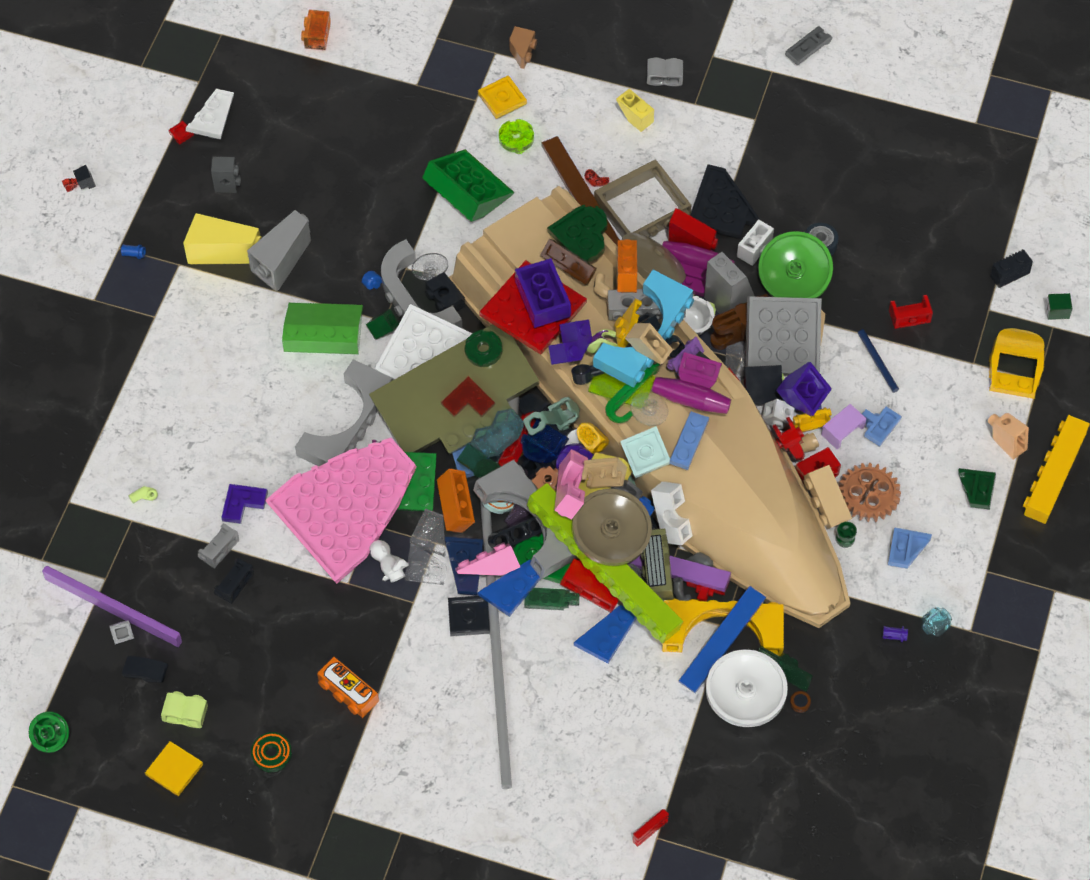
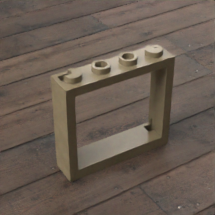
(633, 179)

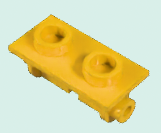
(813, 422)

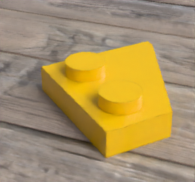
(626, 322)

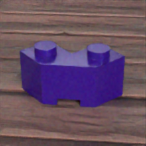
(575, 339)

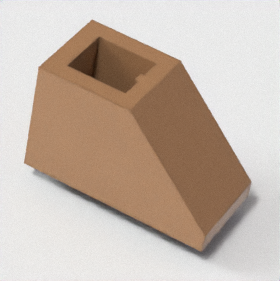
(521, 45)

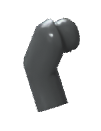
(701, 558)

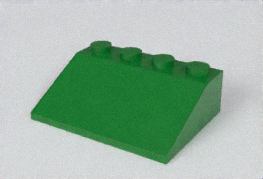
(466, 184)

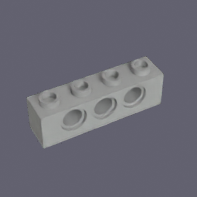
(618, 301)

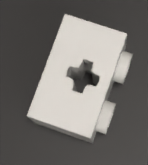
(754, 242)

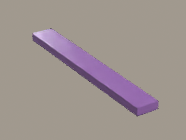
(112, 606)

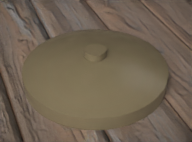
(656, 257)
(612, 527)

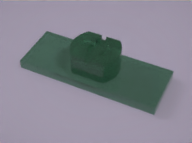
(477, 461)
(790, 668)

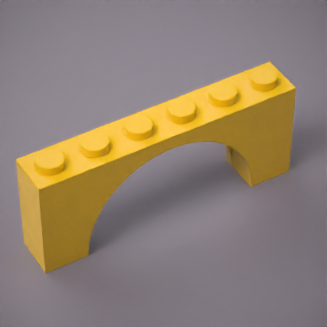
(766, 622)

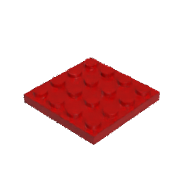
(510, 315)

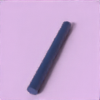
(878, 361)

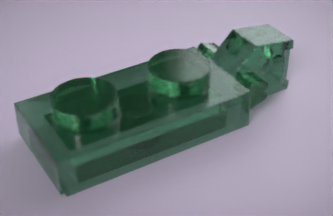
(551, 599)

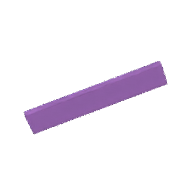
(694, 573)

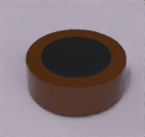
(800, 701)

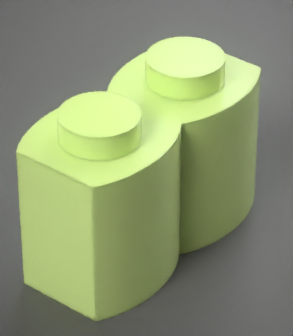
(184, 710)

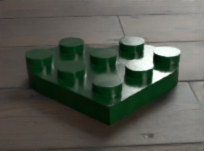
(581, 232)

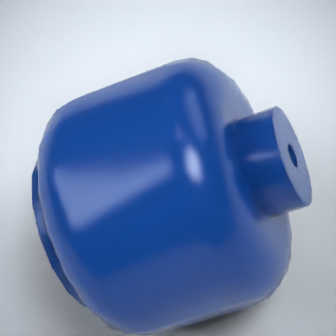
(371, 280)

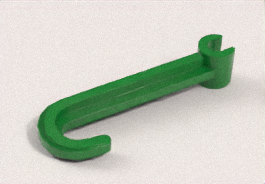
(624, 394)

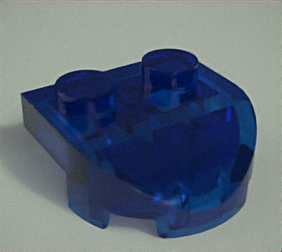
(544, 445)

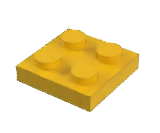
(502, 97)

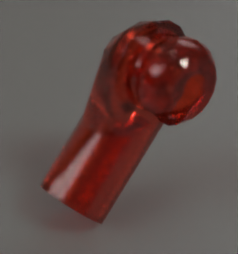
(594, 179)

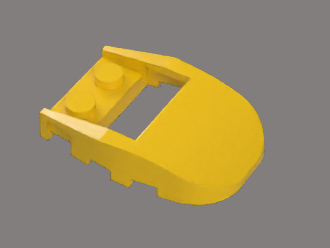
(1022, 344)

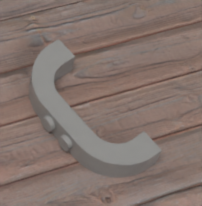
(393, 263)

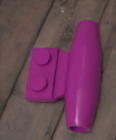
(694, 262)
(693, 388)

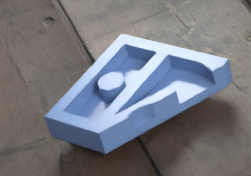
(906, 547)

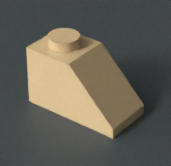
(649, 342)

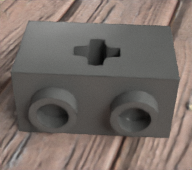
(225, 174)

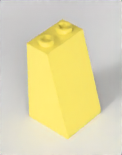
(219, 241)

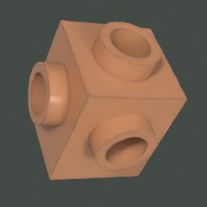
(546, 474)

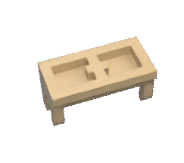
(604, 472)

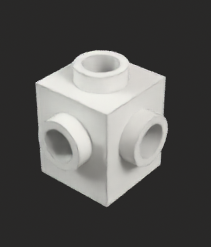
(776, 413)

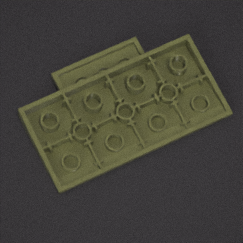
(413, 400)

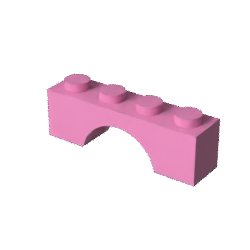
(568, 495)

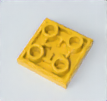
(174, 768)

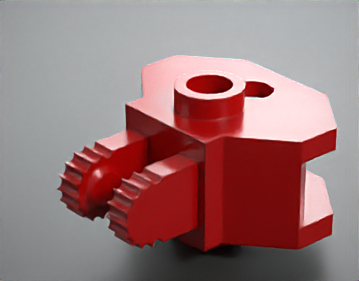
(791, 440)

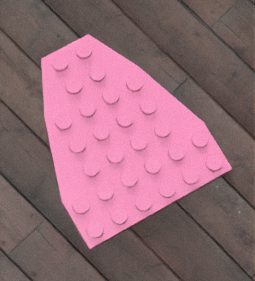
(345, 503)

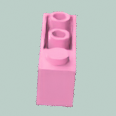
(497, 562)

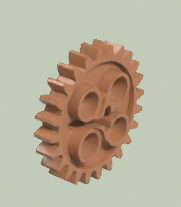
(884, 500)

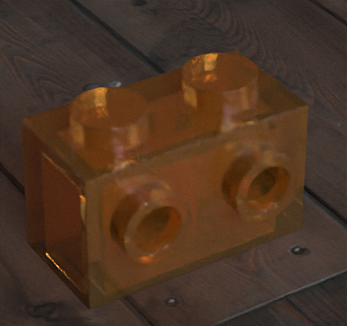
(316, 29)

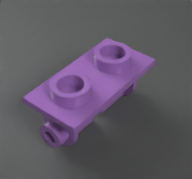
(691, 347)

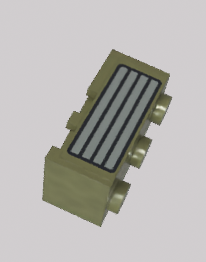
(658, 565)

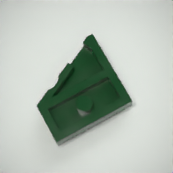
(978, 487)

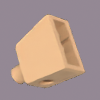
(1009, 434)

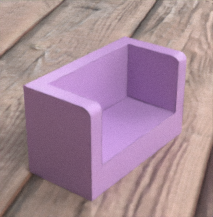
(842, 425)

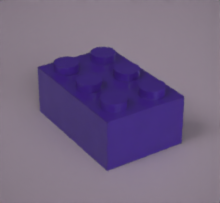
(542, 293)

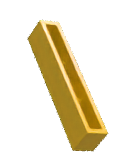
(1056, 469)

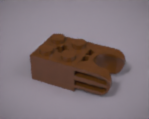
(730, 326)

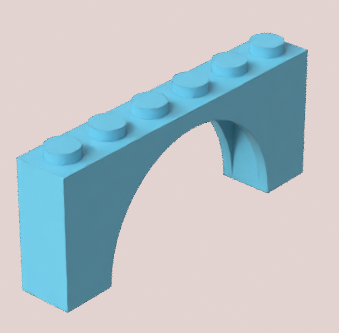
(672, 301)

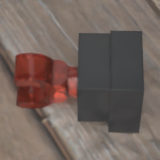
(82, 178)

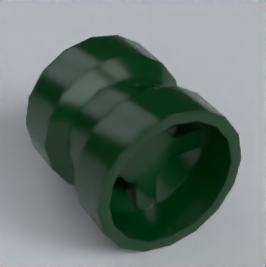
(845, 530)

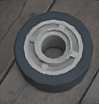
(826, 234)

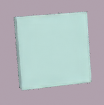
(645, 452)

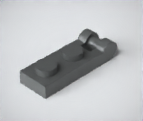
(808, 45)

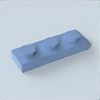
(689, 440)

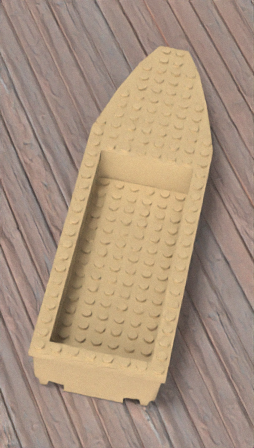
(740, 488)

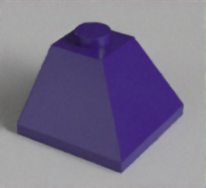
(804, 389)

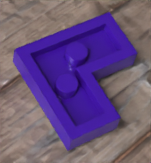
(240, 497)

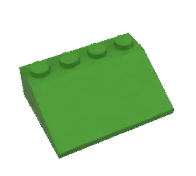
(322, 328)

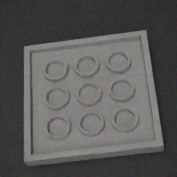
(783, 332)

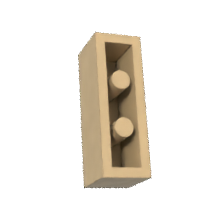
(827, 497)

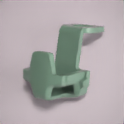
(554, 416)

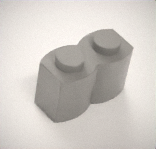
(664, 72)

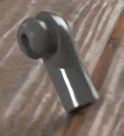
(679, 591)

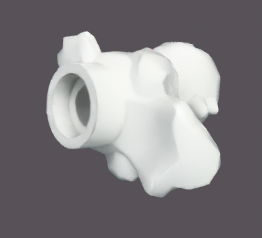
(390, 565)

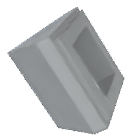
(121, 632)

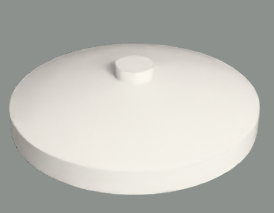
(746, 688)

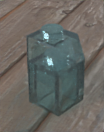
(500, 435)

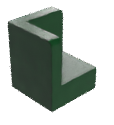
(1059, 306)
(382, 324)

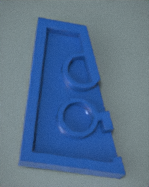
(511, 589)
(607, 634)

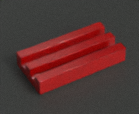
(650, 827)

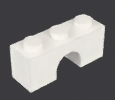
(666, 499)

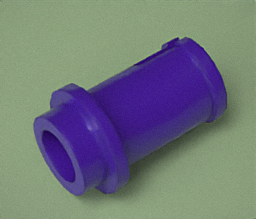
(895, 633)

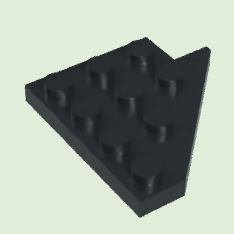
(722, 204)

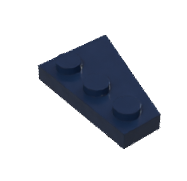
(458, 551)

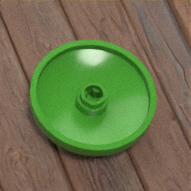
(795, 266)

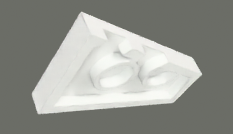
(213, 115)

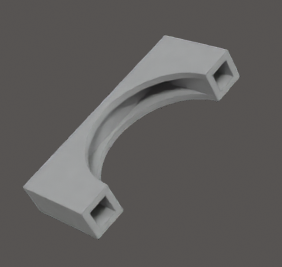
(322, 448)

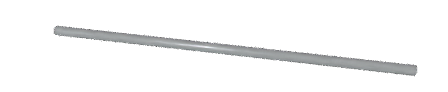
(497, 665)

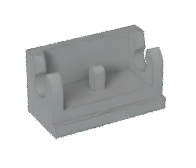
(219, 546)

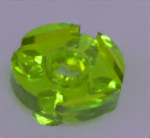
(516, 127)

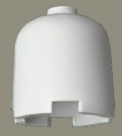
(700, 315)

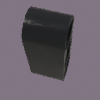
(507, 532)

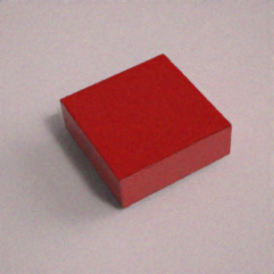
(179, 132)

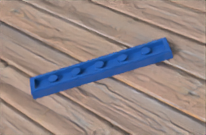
(722, 639)

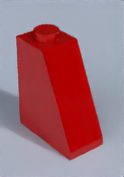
(689, 230)

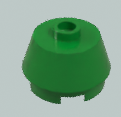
(48, 732)

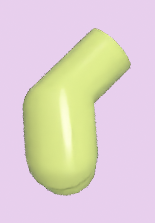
(143, 493)

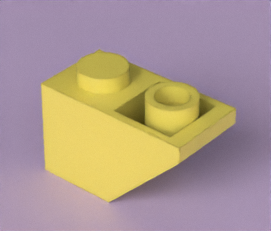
(636, 110)

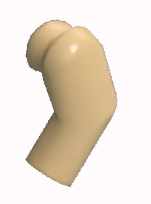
(601, 288)

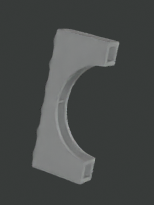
(512, 485)

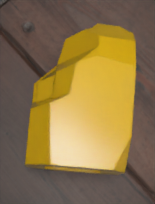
(592, 437)

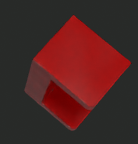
(911, 314)

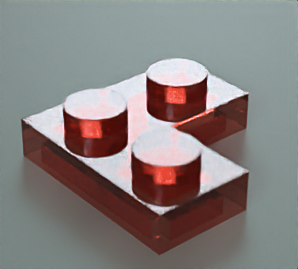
(468, 394)

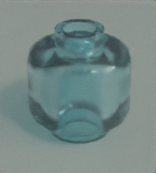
(936, 621)

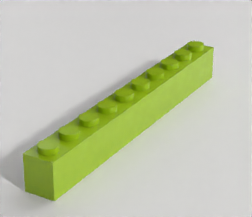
(620, 579)

